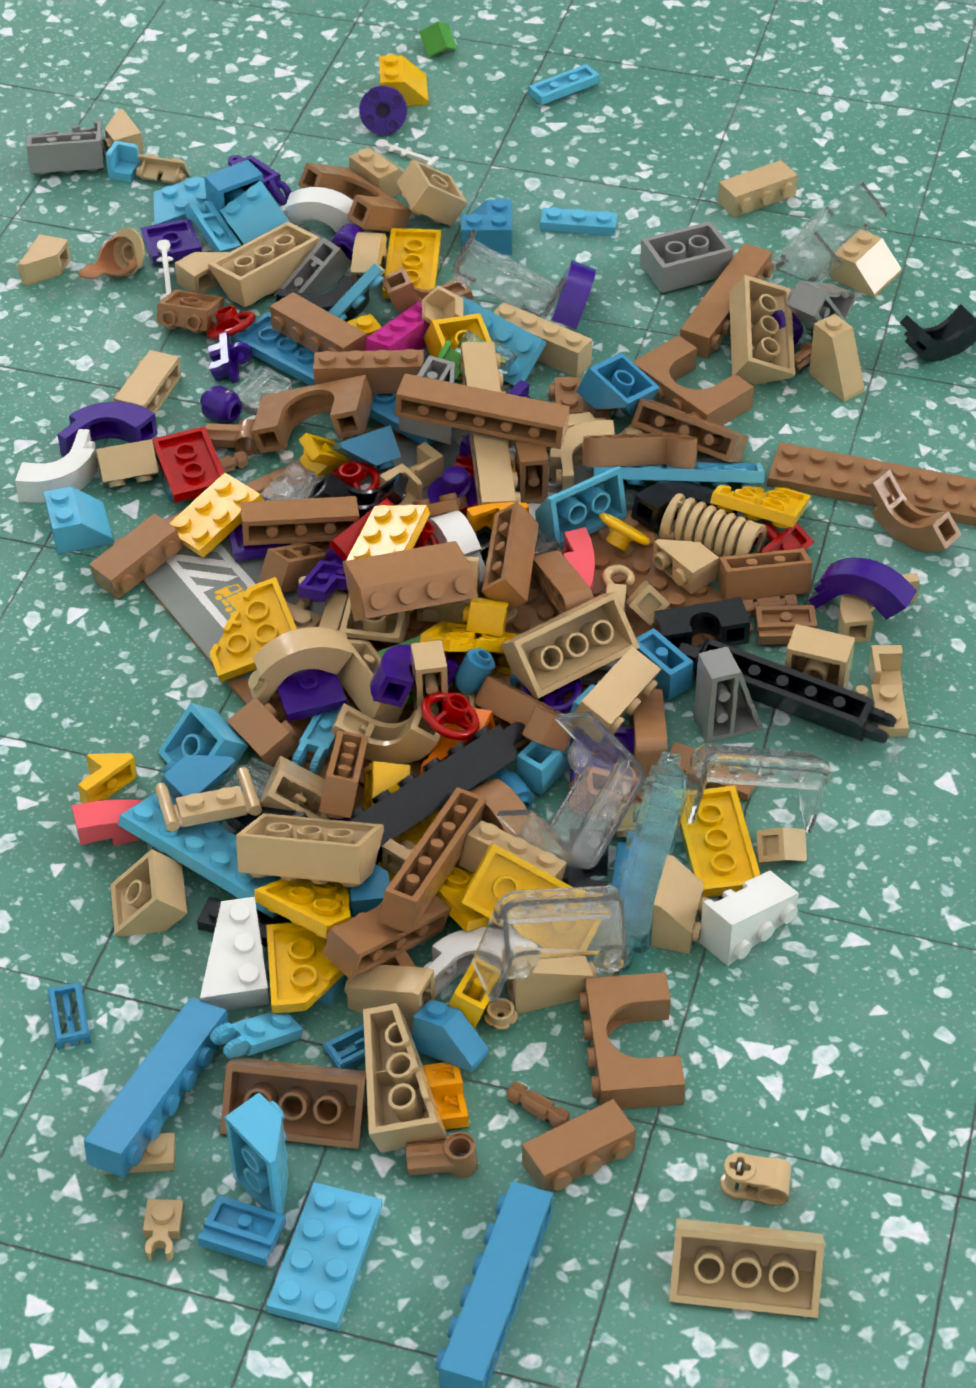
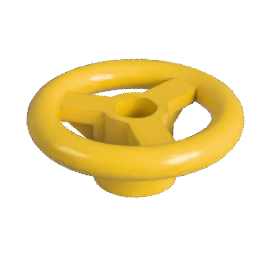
(622, 533)

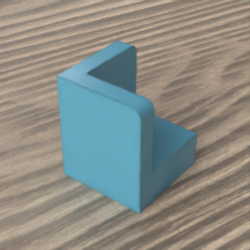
(122, 161)

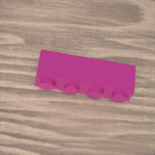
(401, 333)

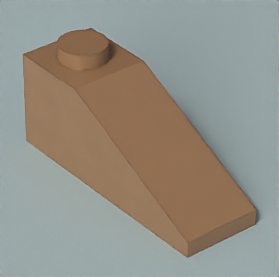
(292, 562)

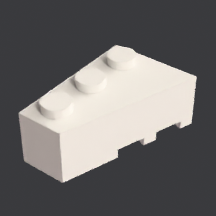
(746, 917)
(236, 962)

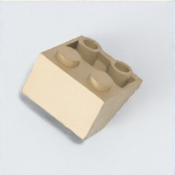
(293, 789)

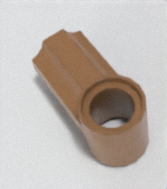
(233, 436)
(441, 1157)

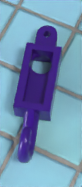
(271, 178)

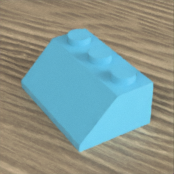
(583, 504)
(259, 1151)

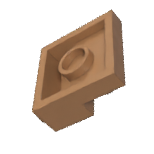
(188, 310)
(564, 393)

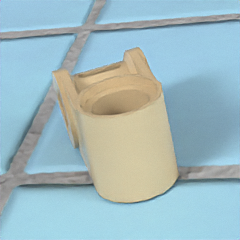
(758, 1178)

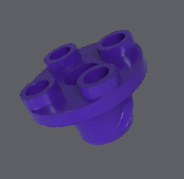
(383, 110)
(453, 480)

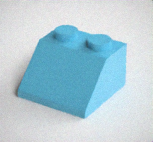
(254, 213)
(76, 520)
(202, 733)

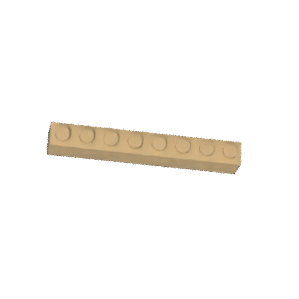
(490, 454)

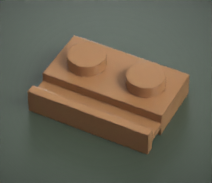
(447, 504)
(777, 623)

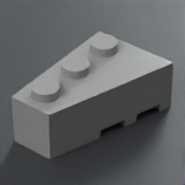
(66, 151)
(818, 301)
(436, 369)
(722, 698)

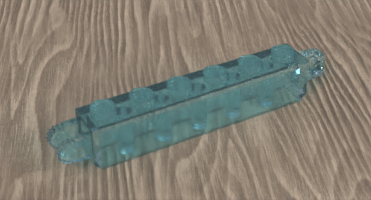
(648, 846)

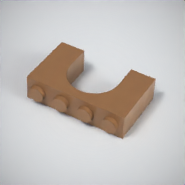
(370, 207)
(714, 404)
(279, 412)
(626, 1079)

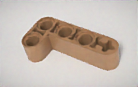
(640, 449)
(560, 581)
(518, 706)
(649, 730)

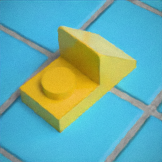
(320, 455)
(107, 775)

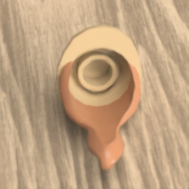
(118, 256)

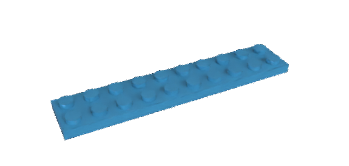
(299, 361)

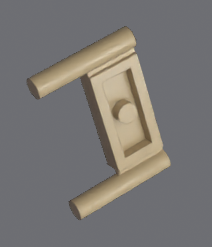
(209, 805)

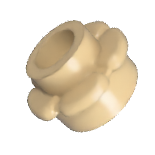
(501, 1007)

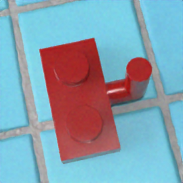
(789, 539)

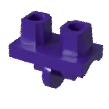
(227, 357)

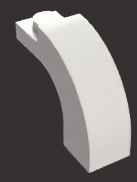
(320, 205)
(72, 470)
(455, 527)
(453, 956)

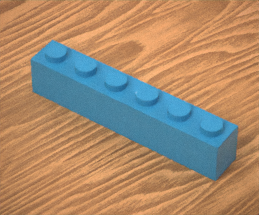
(154, 1089)
(496, 1288)

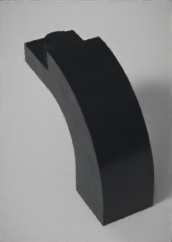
(329, 299)
(943, 340)
(366, 499)
(652, 501)

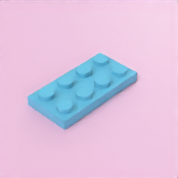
(519, 341)
(324, 1256)

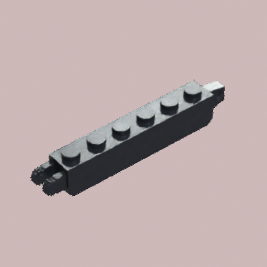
(803, 694)
(431, 790)

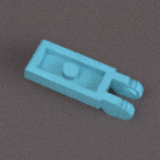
(316, 740)
(256, 1034)

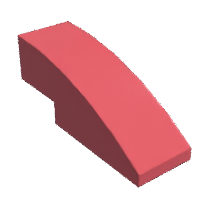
(580, 554)
(100, 821)

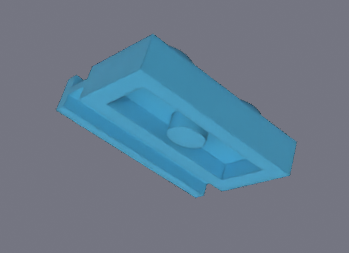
(241, 1230)

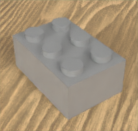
(685, 256)

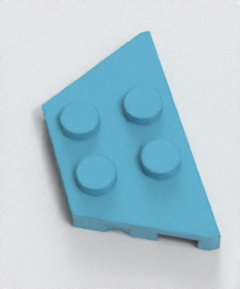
(171, 200)

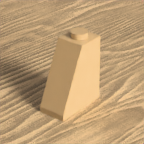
(836, 358)
(550, 983)
(392, 984)

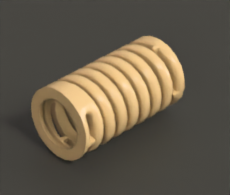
(713, 528)

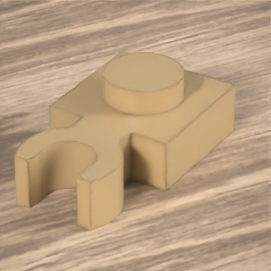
(161, 1224)

